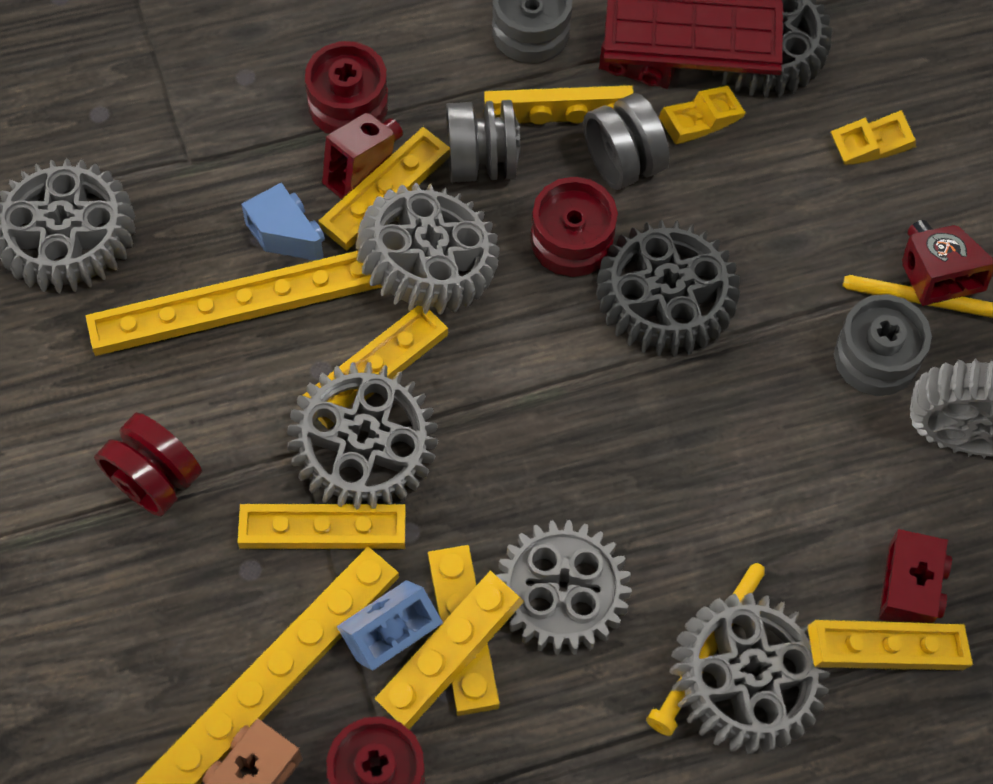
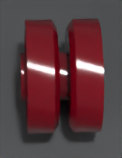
(344, 84)
(573, 226)
(148, 464)
(375, 745)

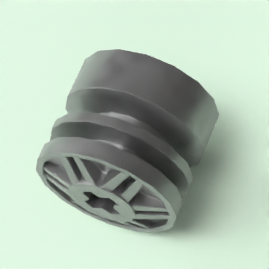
(482, 140)

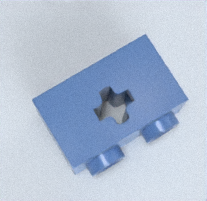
(389, 624)

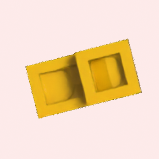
(706, 114)
(875, 140)

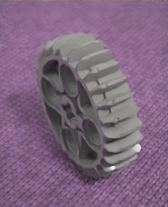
(64, 225)
(427, 248)
(956, 407)
(348, 427)
(738, 685)

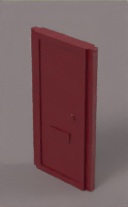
(696, 34)

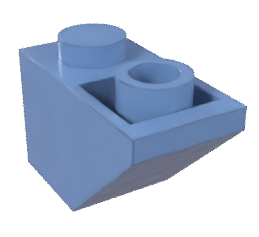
(281, 226)

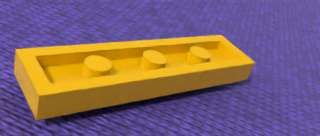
(556, 104)
(405, 167)
(395, 348)
(321, 526)
(452, 582)
(889, 645)
(449, 650)

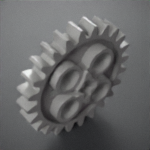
(566, 551)

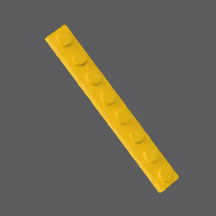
(226, 303)
(273, 672)

